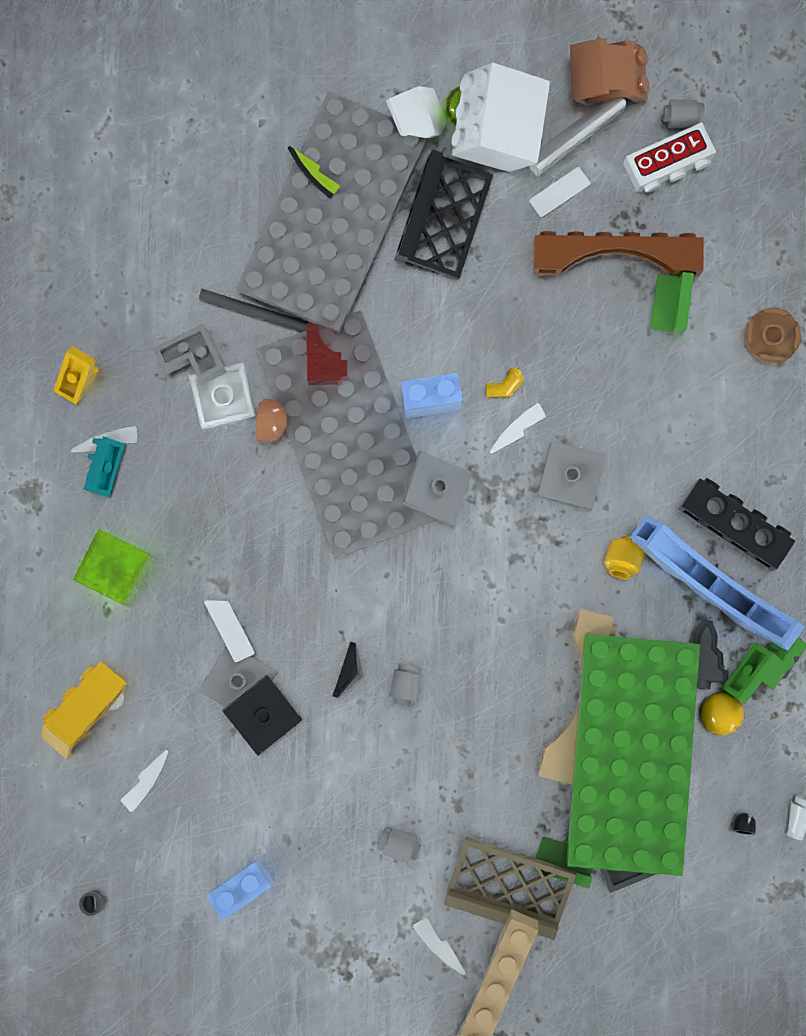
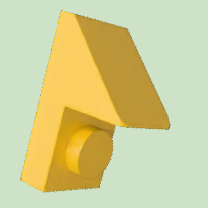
(75, 375)

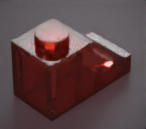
(323, 364)

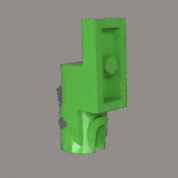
(763, 666)

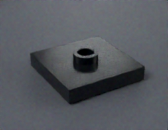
(262, 715)

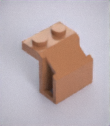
(608, 71)

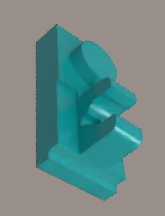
(104, 466)

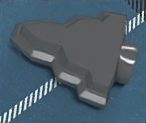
(711, 663)

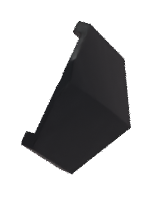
(350, 672)

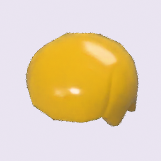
(722, 713)

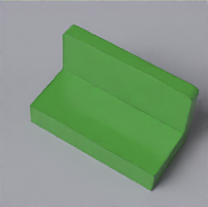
(672, 302)
(556, 853)

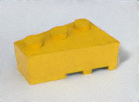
(81, 708)

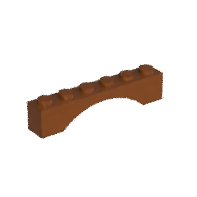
(674, 254)

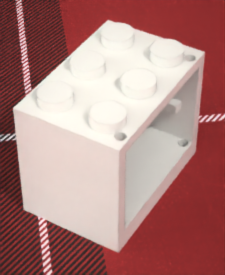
(500, 117)

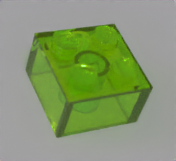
(113, 567)

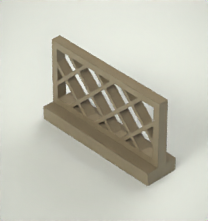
(498, 908)

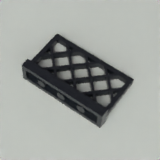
(420, 208)

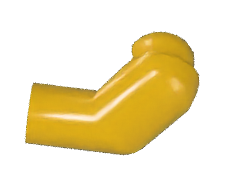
(508, 386)

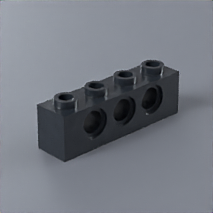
(779, 538)

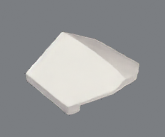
(417, 112)

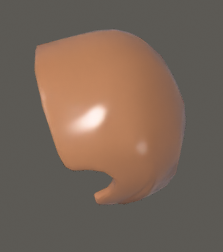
(270, 420)

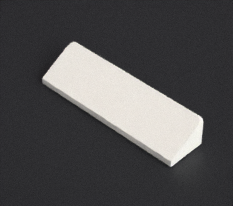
(577, 134)

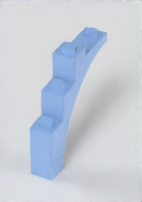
(713, 585)

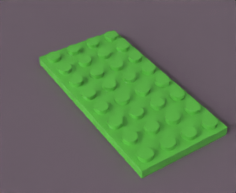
(633, 755)

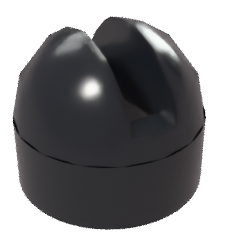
(744, 824)

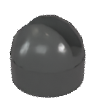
(87, 903)

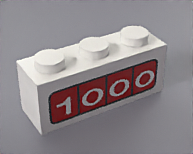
(670, 158)

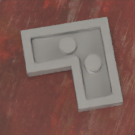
(192, 348)

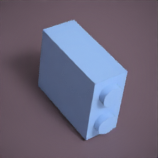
(431, 395)
(240, 889)

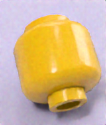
(624, 558)

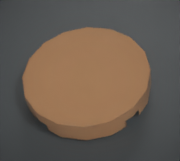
(772, 335)

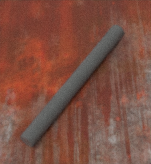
(253, 310)

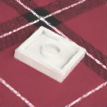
(223, 398)

